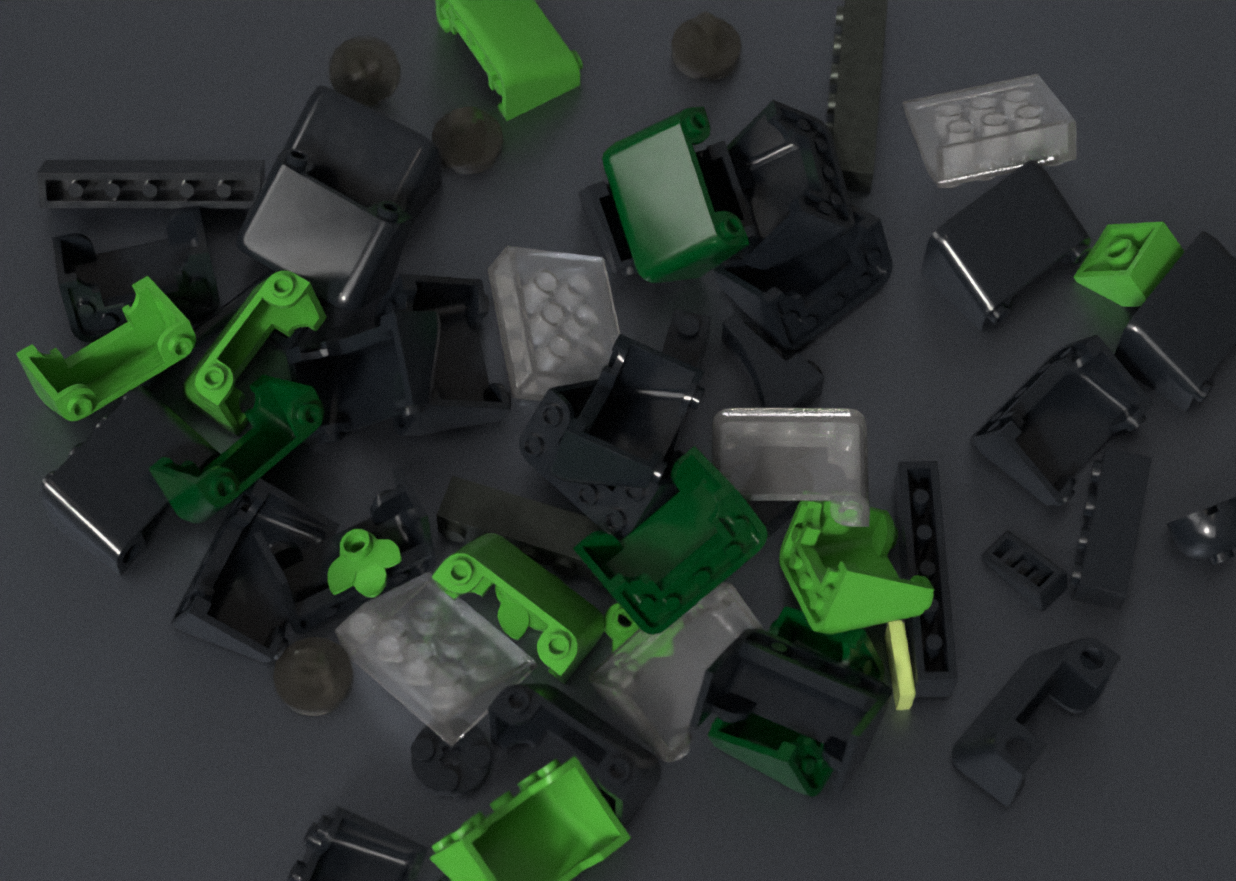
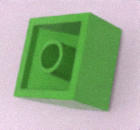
(1129, 261)

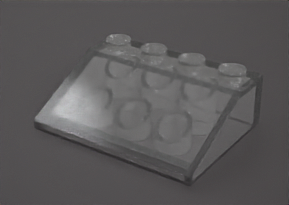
(990, 130)
(552, 318)
(433, 655)

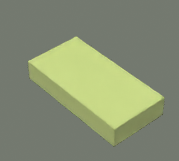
(899, 665)

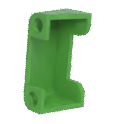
(539, 834)

